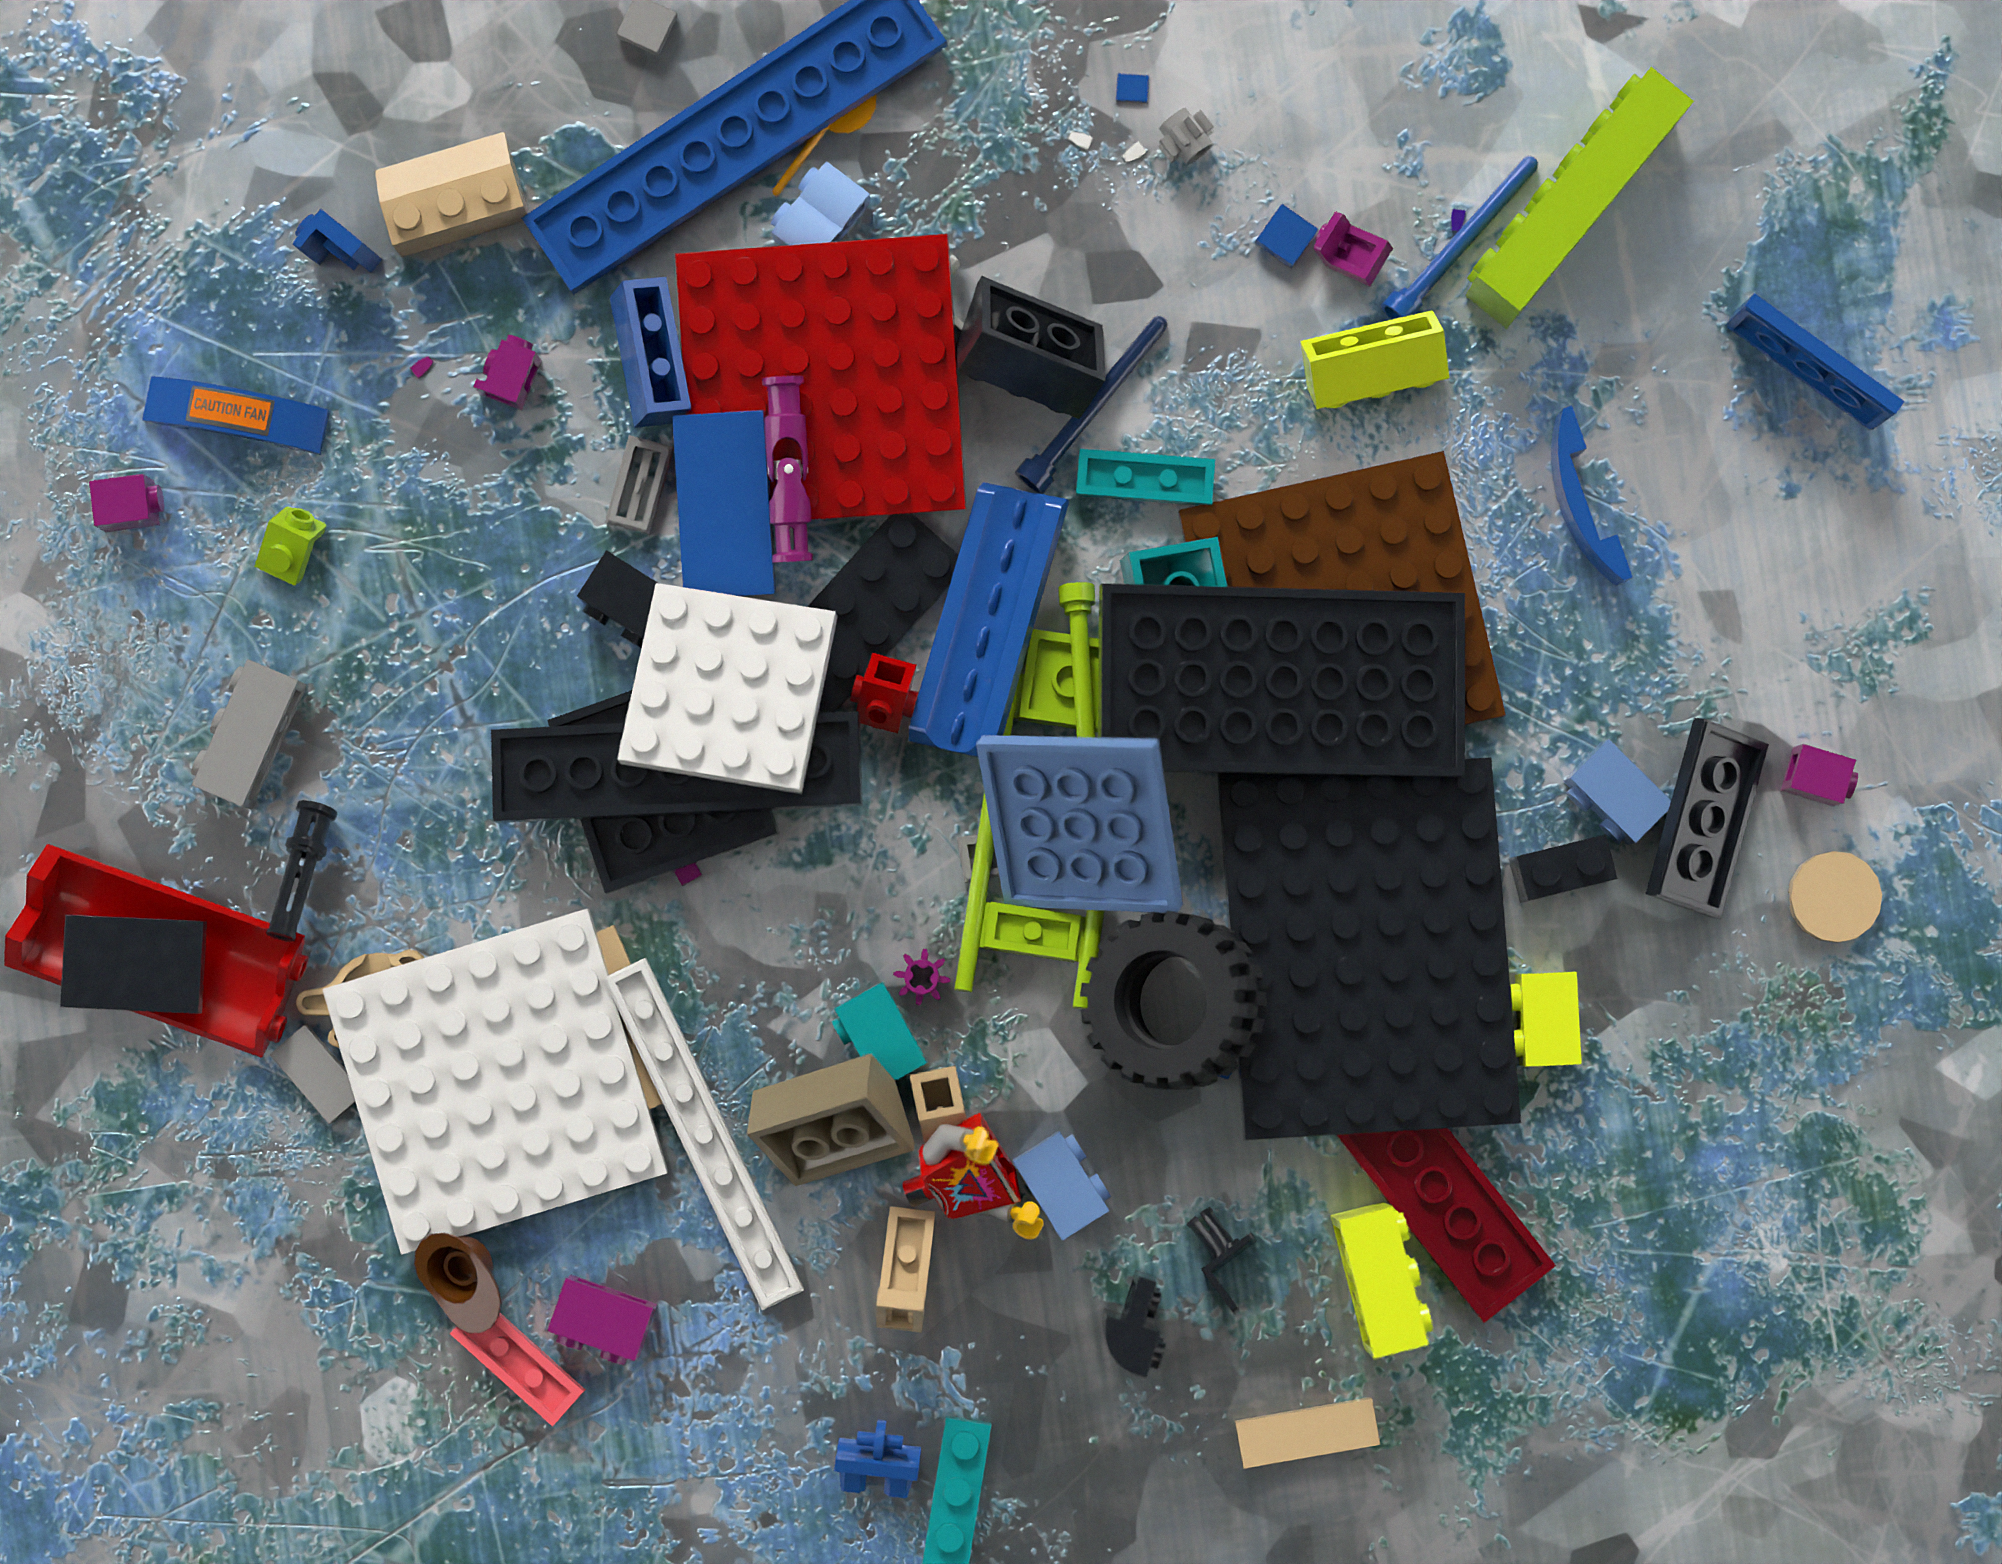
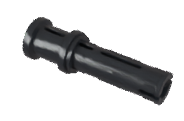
(312, 849)

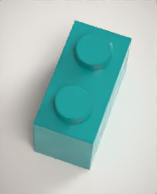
(879, 1029)

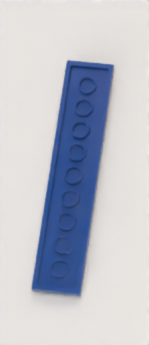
(730, 135)

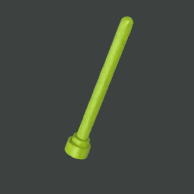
(1077, 602)

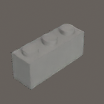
(247, 734)

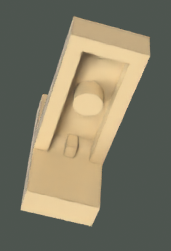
(905, 1269)

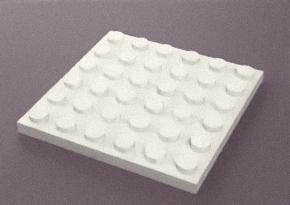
(495, 1080)

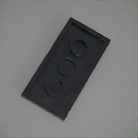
(1707, 818)

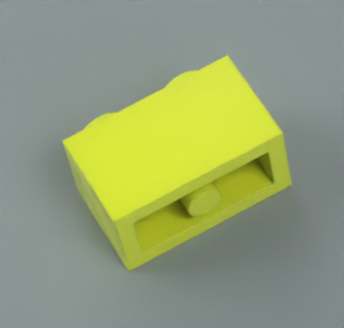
(1546, 1019)

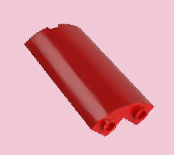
(244, 972)

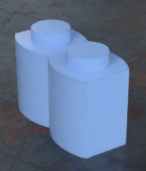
(823, 210)

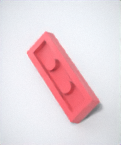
(523, 1368)

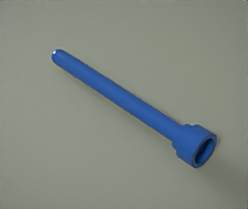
(1408, 301)

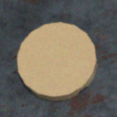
(1835, 896)

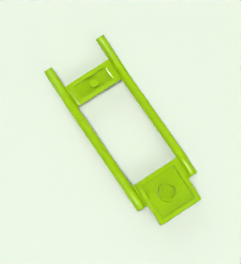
(1045, 698)

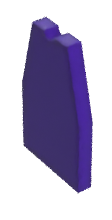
(1457, 219)

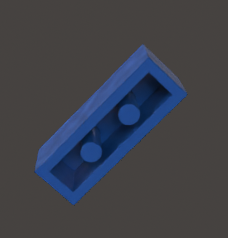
(650, 351)

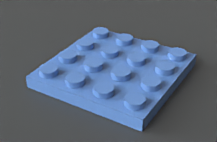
(1080, 823)

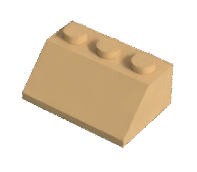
(450, 195)

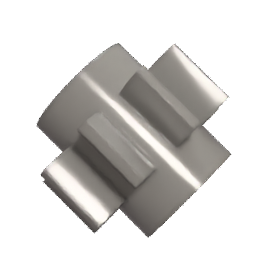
(1186, 136)

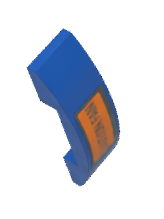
(236, 413)

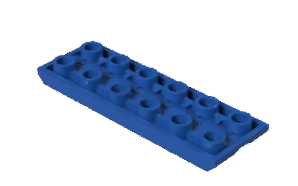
(987, 618)

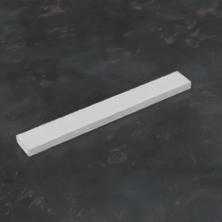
(704, 1133)

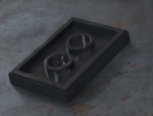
(133, 964)

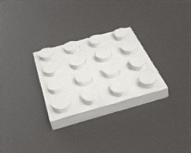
(728, 688)

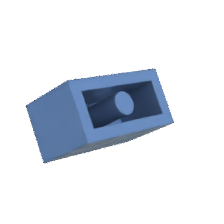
(1616, 793)
(1062, 1185)

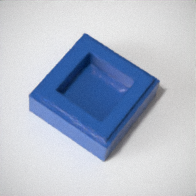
(1286, 236)

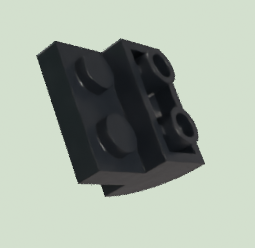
(1129, 1337)

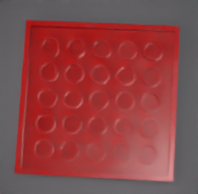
(875, 356)

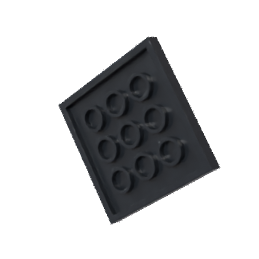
(650, 846)

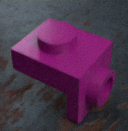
(1351, 249)

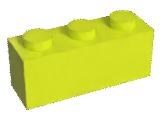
(1375, 360)

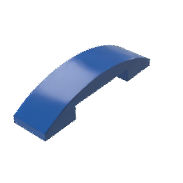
(1603, 554)

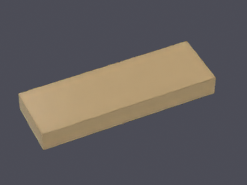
(1307, 1432)

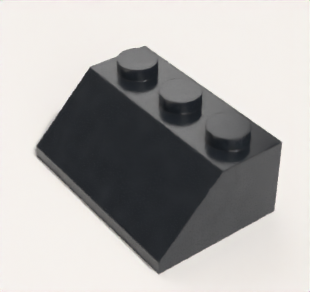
(1031, 348)

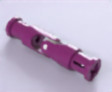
(789, 501)

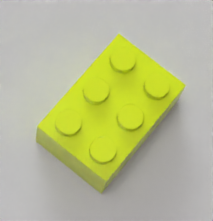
(1381, 1279)

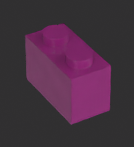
(601, 1319)

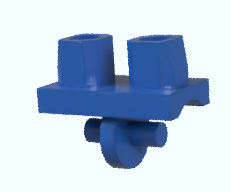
(877, 1456)

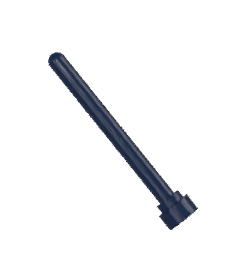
(1039, 469)

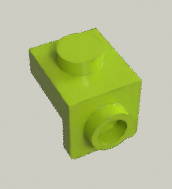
(289, 544)

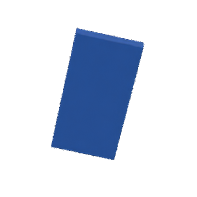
(1814, 362)
(724, 503)

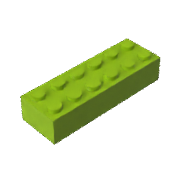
(1584, 189)

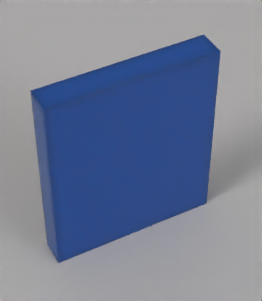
(1132, 88)

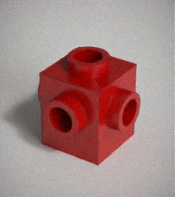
(885, 693)

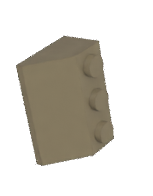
(830, 1120)

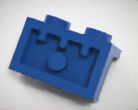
(322, 235)

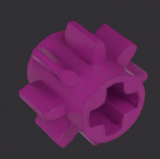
(908, 975)

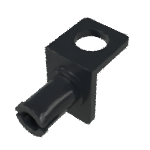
(1220, 1247)

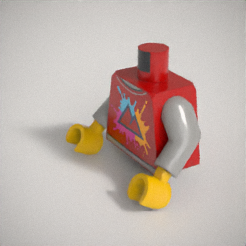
(971, 1176)

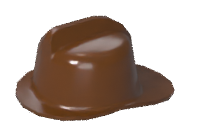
(460, 1279)

